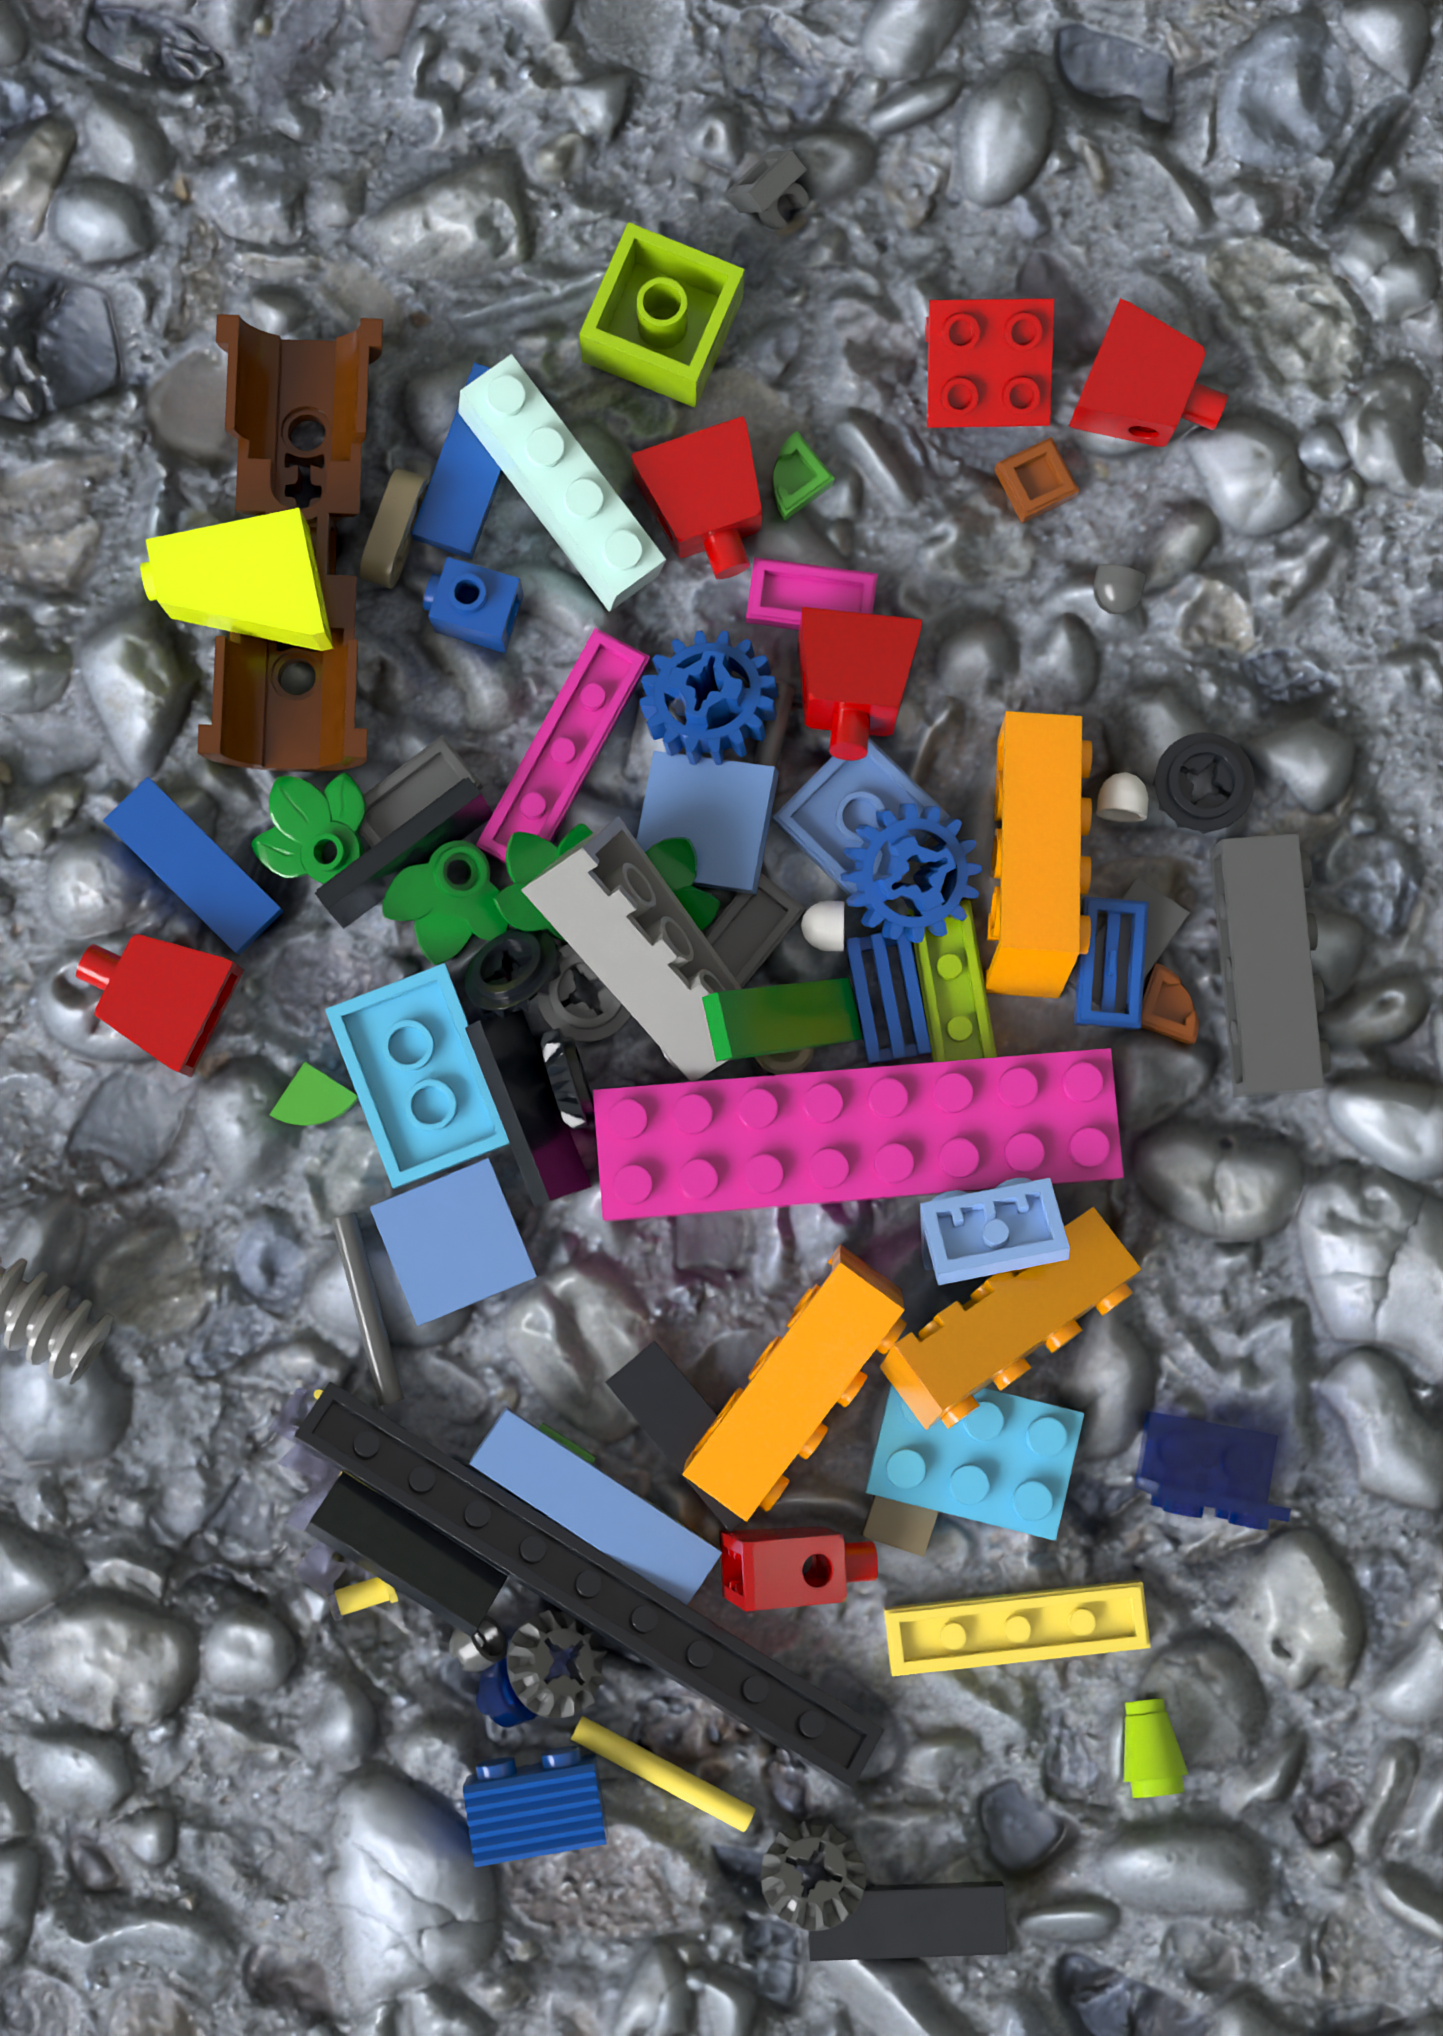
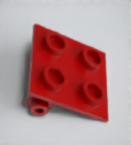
(989, 362)

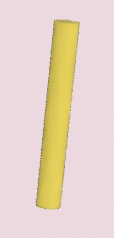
(663, 1774)

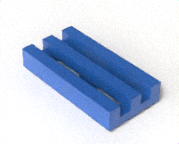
(1106, 1017)
(898, 1050)

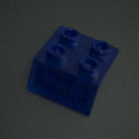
(1208, 1465)

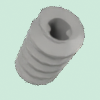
(47, 1326)

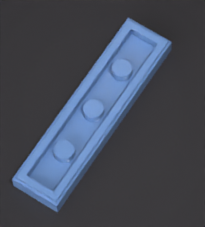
(595, 1506)

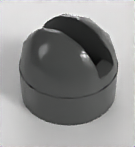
(1117, 588)
(479, 1657)

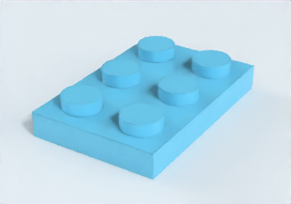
(417, 1076)
(995, 1466)

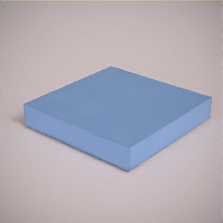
(841, 797)
(717, 808)
(453, 1242)

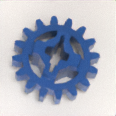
(693, 680)
(923, 896)

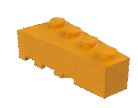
(1039, 854)

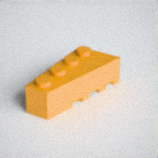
(1007, 1322)
(797, 1386)

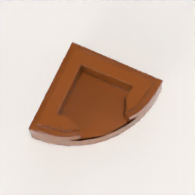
(1168, 1006)

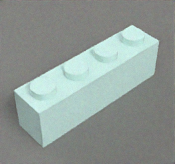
(560, 482)

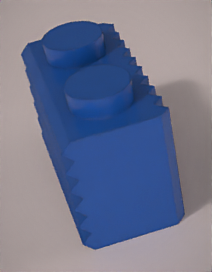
(534, 1806)

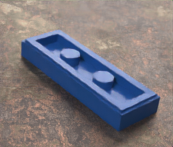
(459, 489)
(193, 865)

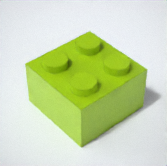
(661, 314)

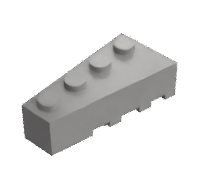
(636, 940)

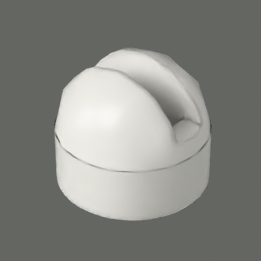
(1123, 799)
(824, 925)

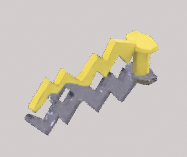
(316, 1566)

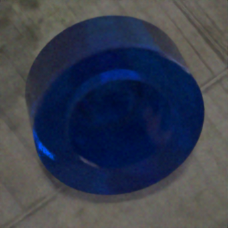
(498, 1698)

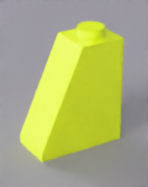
(243, 579)

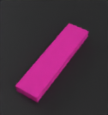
(567, 743)

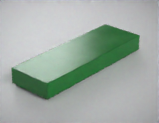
(781, 1018)

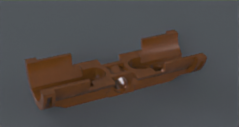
(268, 393)

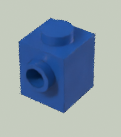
(473, 604)

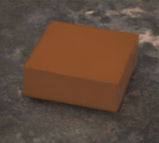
(1036, 480)

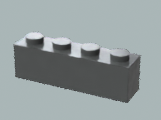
(1268, 966)

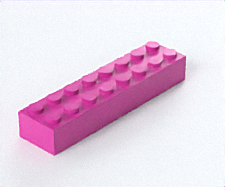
(856, 1134)

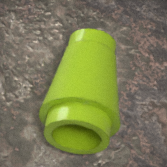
(1152, 1751)

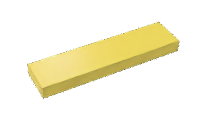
(1016, 1627)

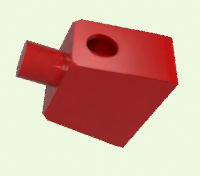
(1145, 382)
(704, 493)
(854, 674)
(161, 996)
(765, 1566)

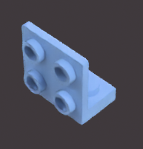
(992, 1230)

